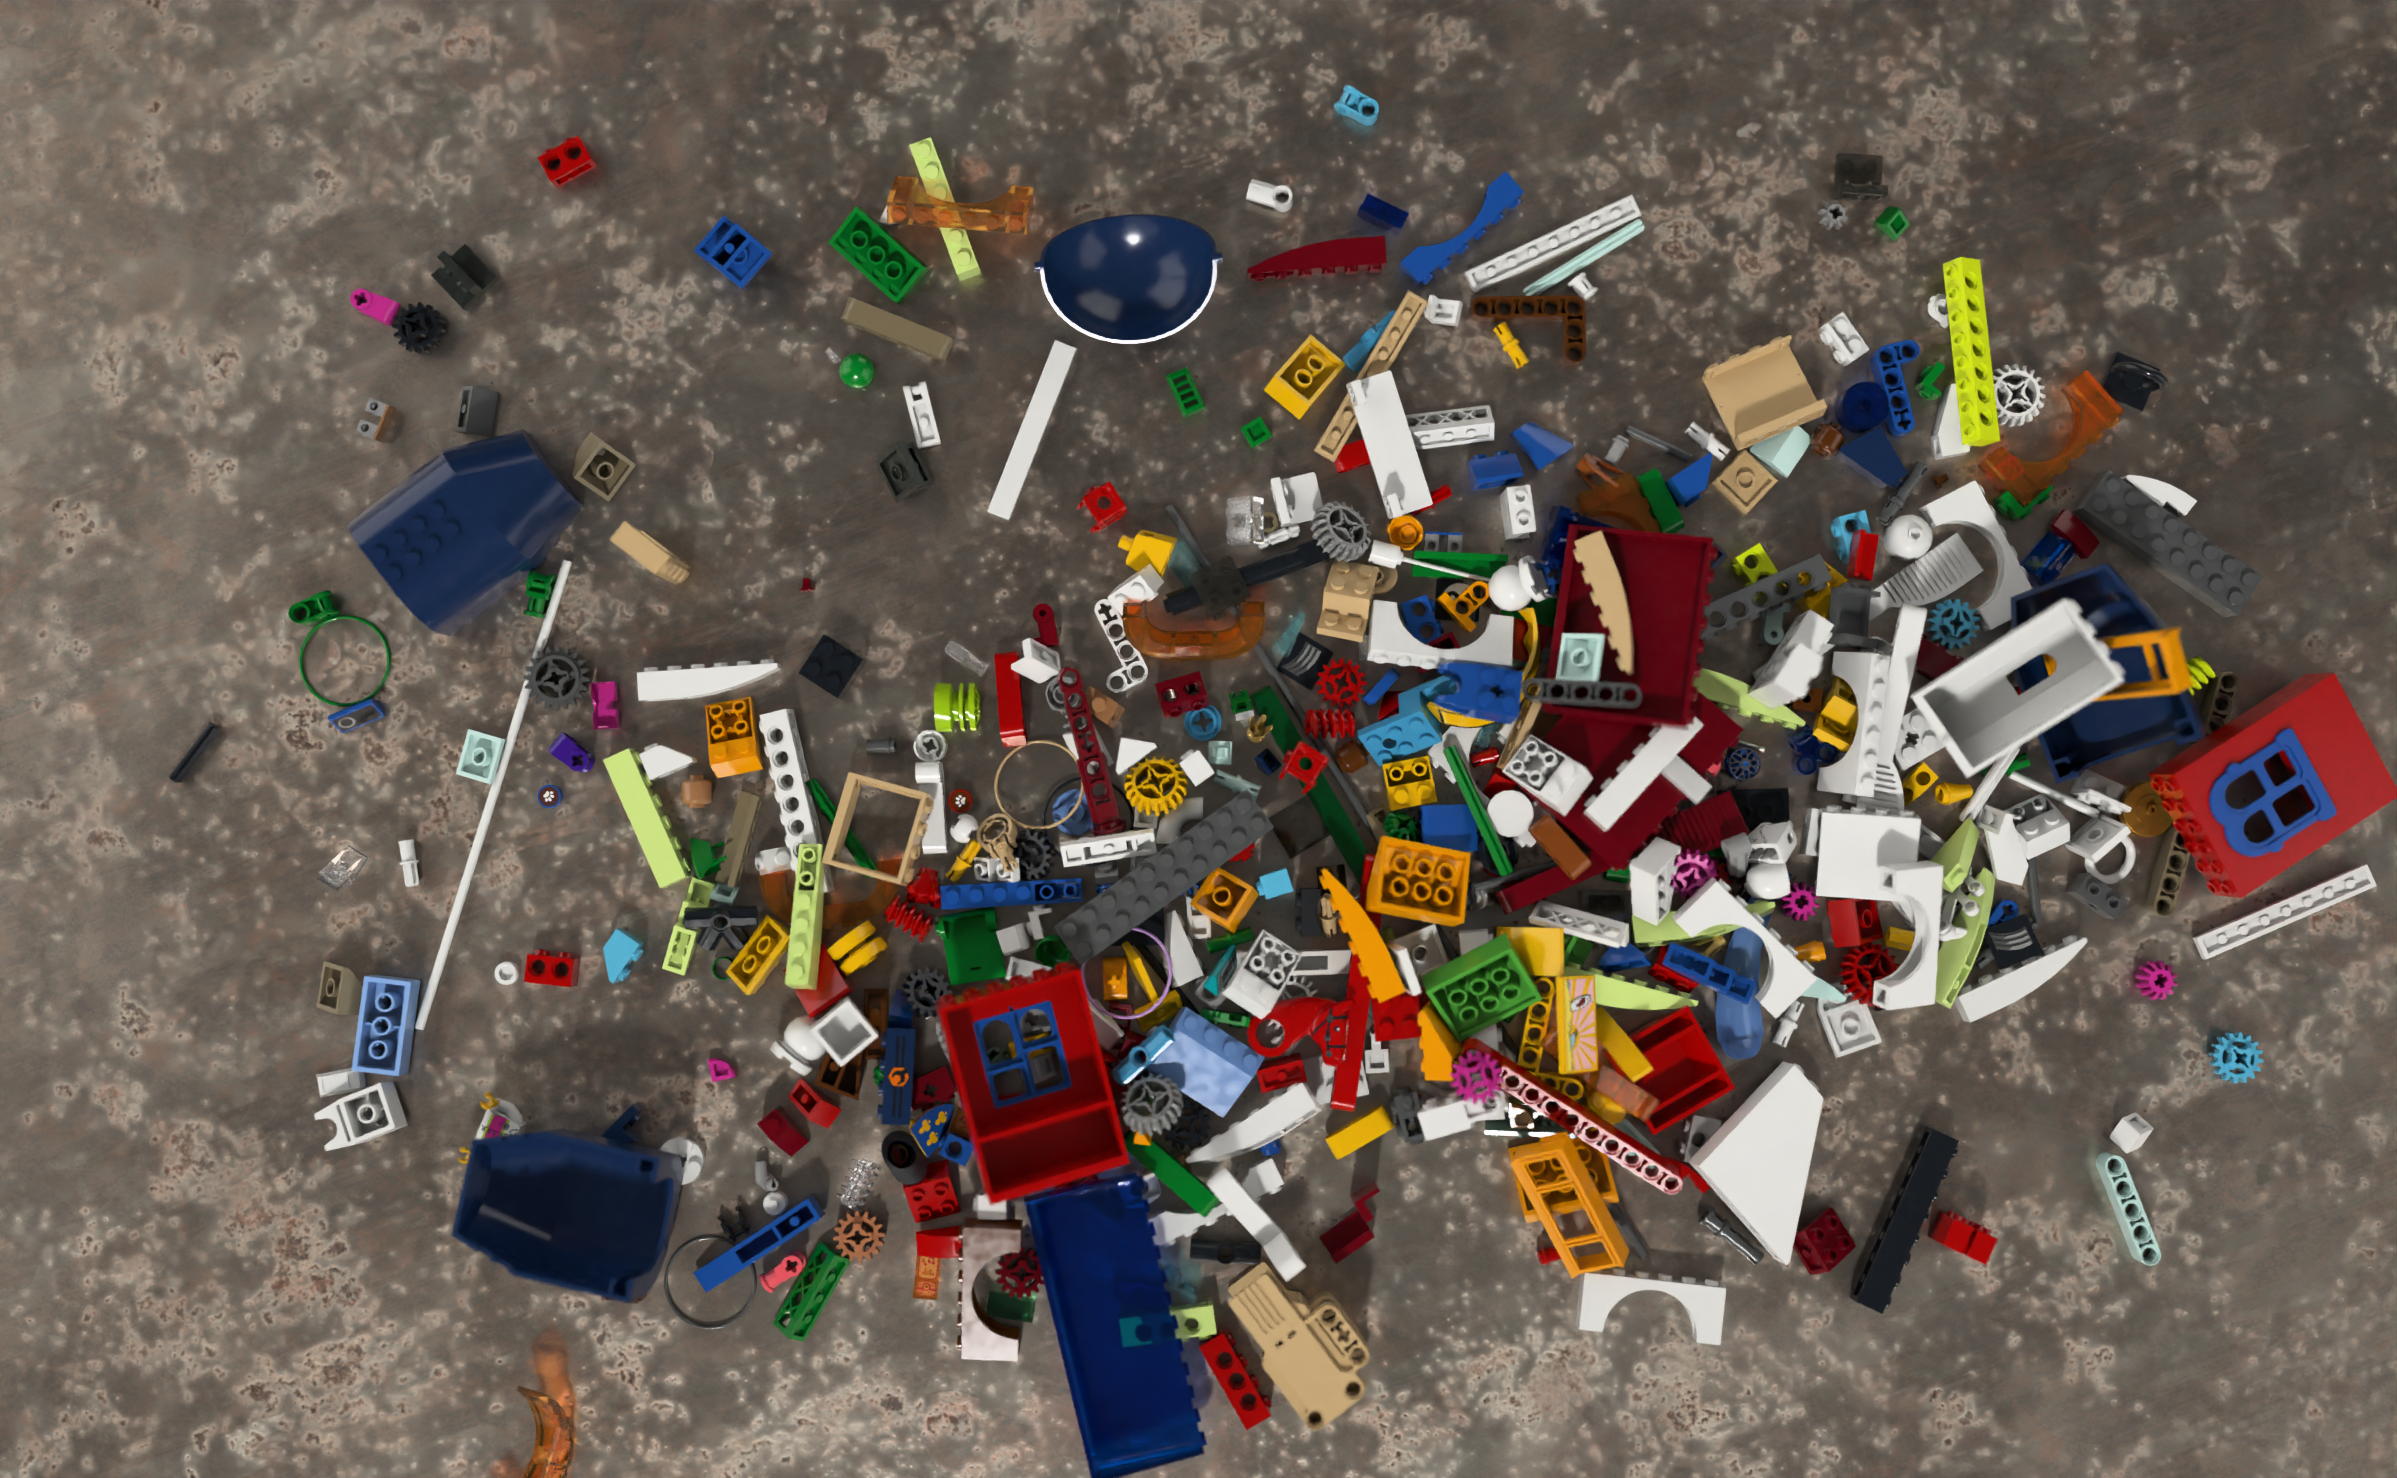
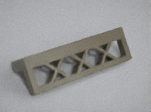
(740, 838)

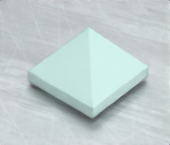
(724, 893)

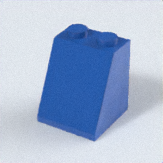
(1448, 827)

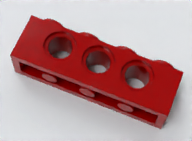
(1249, 1413)

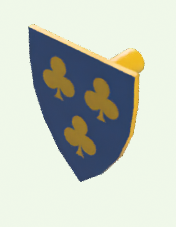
(931, 1127)

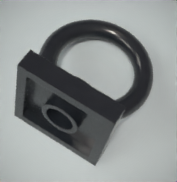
(2132, 381)

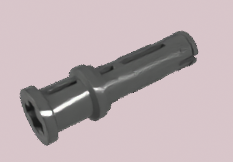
(1722, 1229)

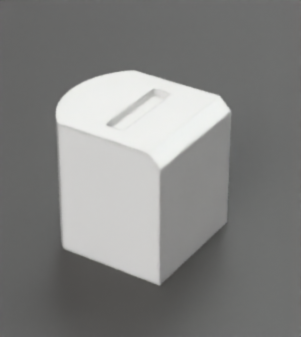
(1014, 939)

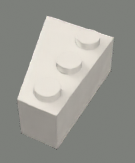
(1651, 880)

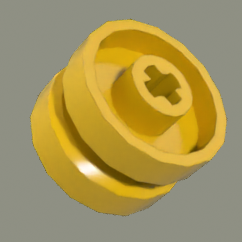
(857, 948)

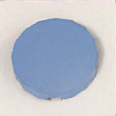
(1080, 821)

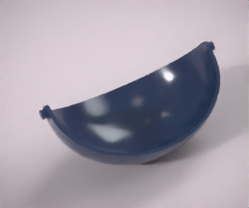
(1130, 276)

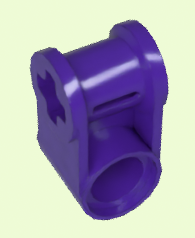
(568, 751)

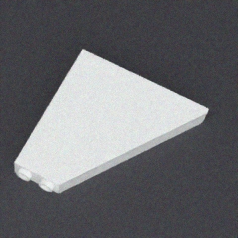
(1764, 1157)

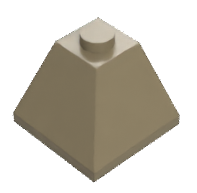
(601, 467)
(339, 990)

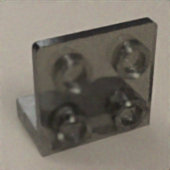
(1859, 178)

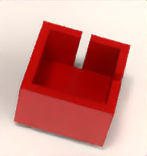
(1963, 1236)

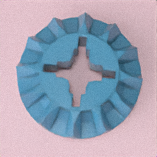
(1212, 728)

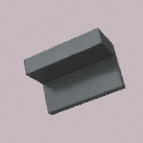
(476, 411)

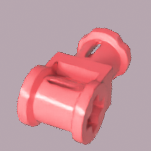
(783, 1271)

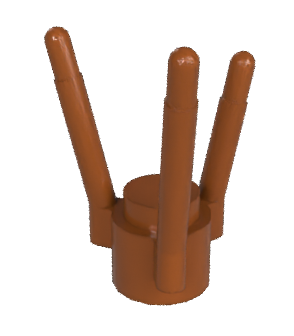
(1589, 466)

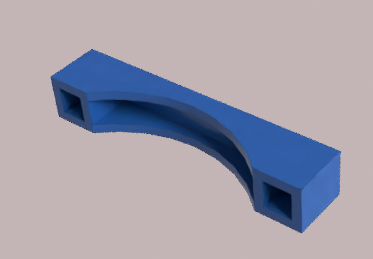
(1426, 260)

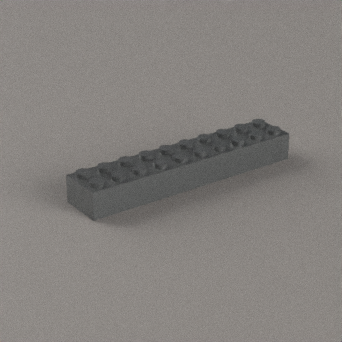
(1163, 877)

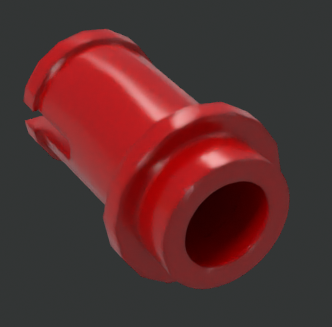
(1485, 756)
(1548, 1255)

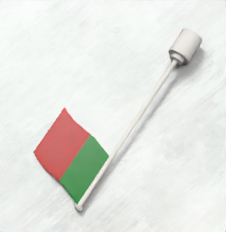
(1545, 611)

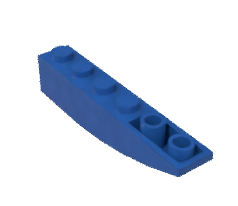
(1011, 893)
(759, 1243)

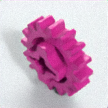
(1696, 879)
(1481, 1067)

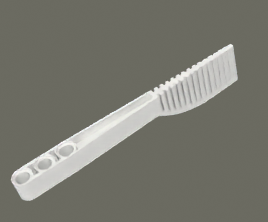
(1922, 581)
(1903, 656)

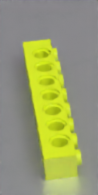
(1971, 352)

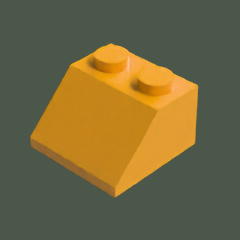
(1224, 899)

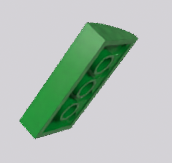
(878, 254)

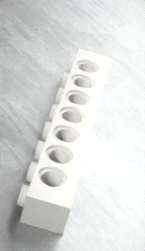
(797, 768)

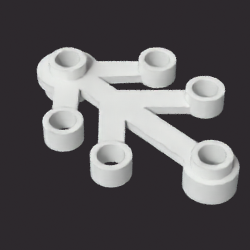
(1946, 929)

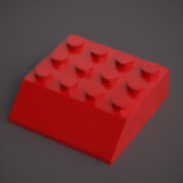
(1683, 1064)

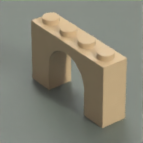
(651, 553)

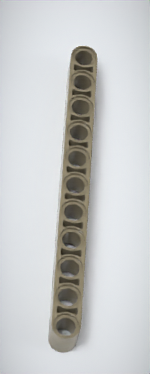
(2169, 845)

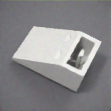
(1548, 774)
(1262, 975)

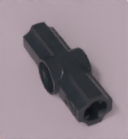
(1241, 1251)

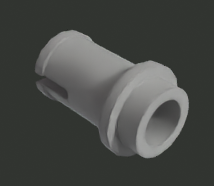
(1616, 450)

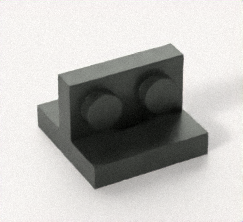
(464, 276)
(903, 470)

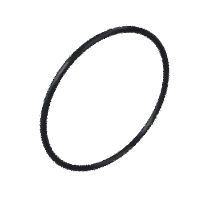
(1060, 787)

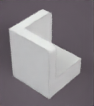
(2131, 1132)

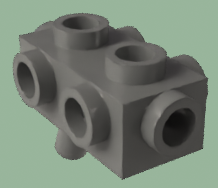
(1406, 1106)

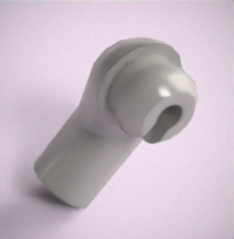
(763, 1178)

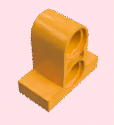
(1469, 600)

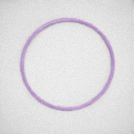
(1156, 1004)

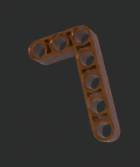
(1539, 314)

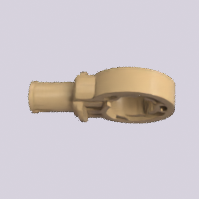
(1002, 844)

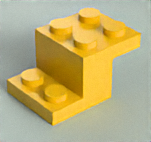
(1838, 716)

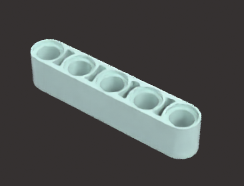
(2136, 1216)

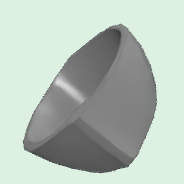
(1055, 697)

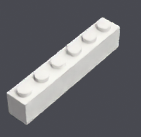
(1637, 773)

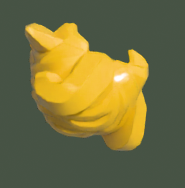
(1603, 1106)

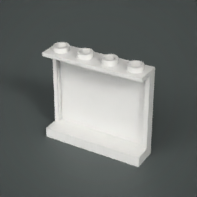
(1857, 844)

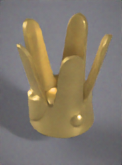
(1257, 731)
(1715, 944)

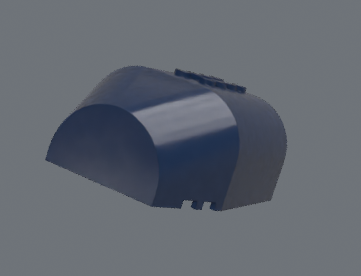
(467, 527)
(2108, 726)
(571, 1209)

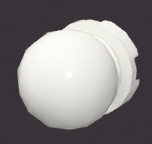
(1515, 586)
(799, 1044)

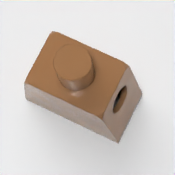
(1103, 707)

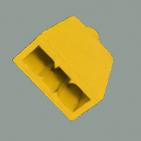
(1148, 549)

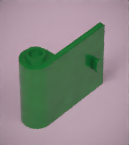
(971, 943)

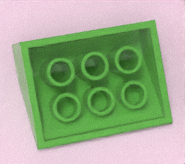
(1481, 987)

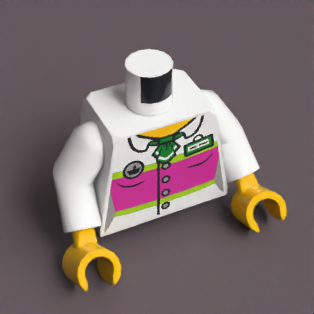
(499, 1120)

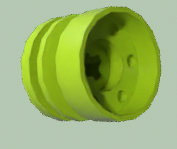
(956, 707)

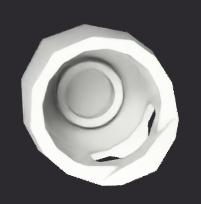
(1767, 881)

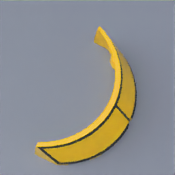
(1530, 670)

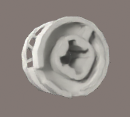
(930, 746)

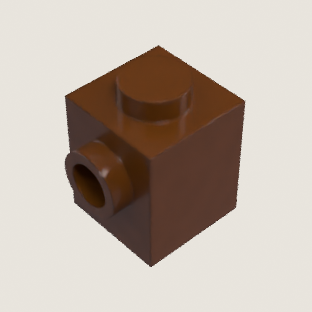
(1809, 703)

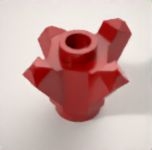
(924, 888)

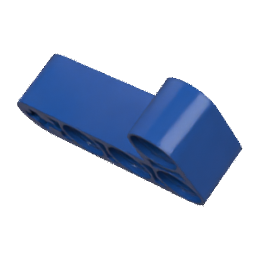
(1898, 389)

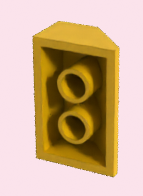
(760, 955)

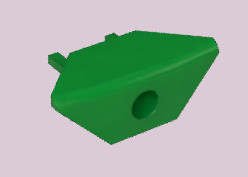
(705, 857)

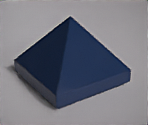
(1267, 762)

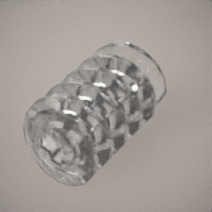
(858, 1183)

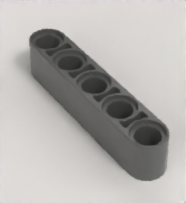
(1571, 687)

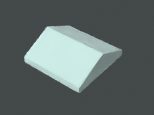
(1782, 450)
(1580, 657)
(480, 756)

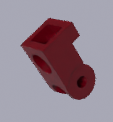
(1046, 622)

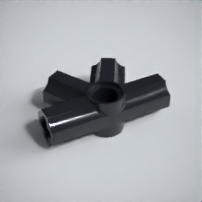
(715, 928)

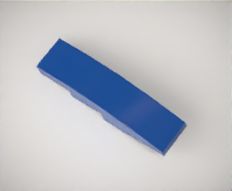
(1708, 973)

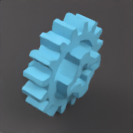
(1956, 615)
(2226, 1055)

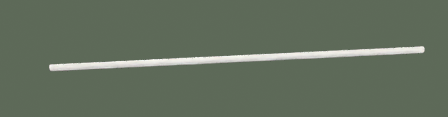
(490, 803)

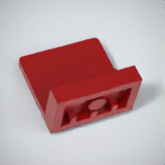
(934, 1194)

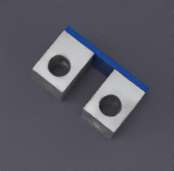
(1433, 538)

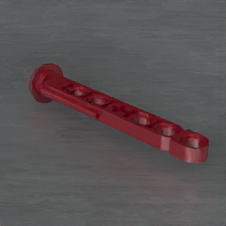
(1104, 812)

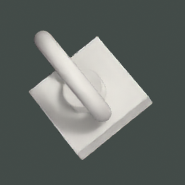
(2097, 839)

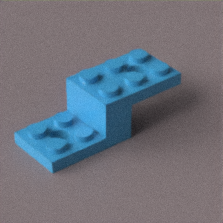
(1411, 728)

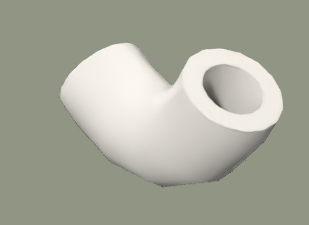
(1171, 824)

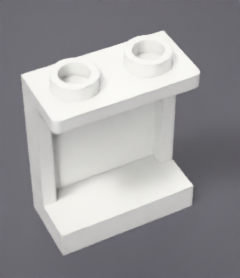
(1517, 512)

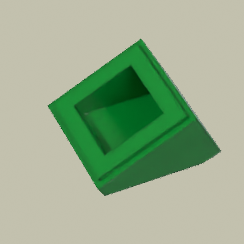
(1892, 222)

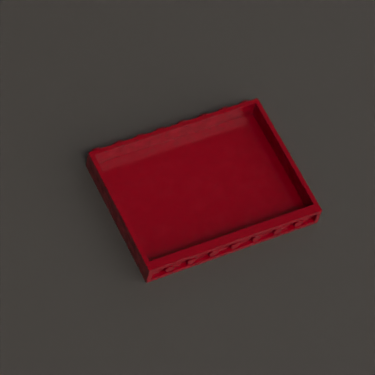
(1667, 599)
(1602, 748)

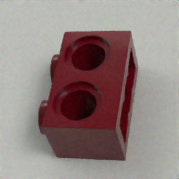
(1180, 689)

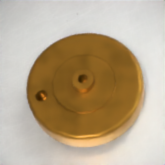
(2147, 813)

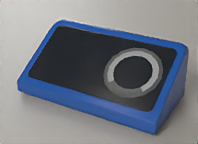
(357, 715)

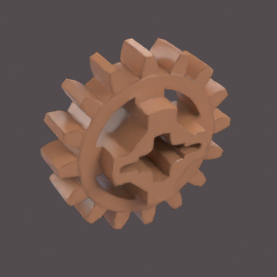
(869, 1235)

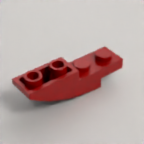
(939, 1242)

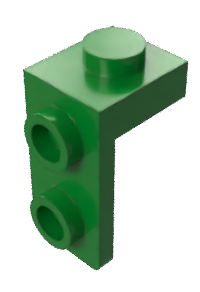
(2010, 506)

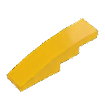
(1620, 1046)

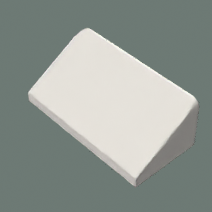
(1686, 779)

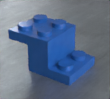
(733, 252)

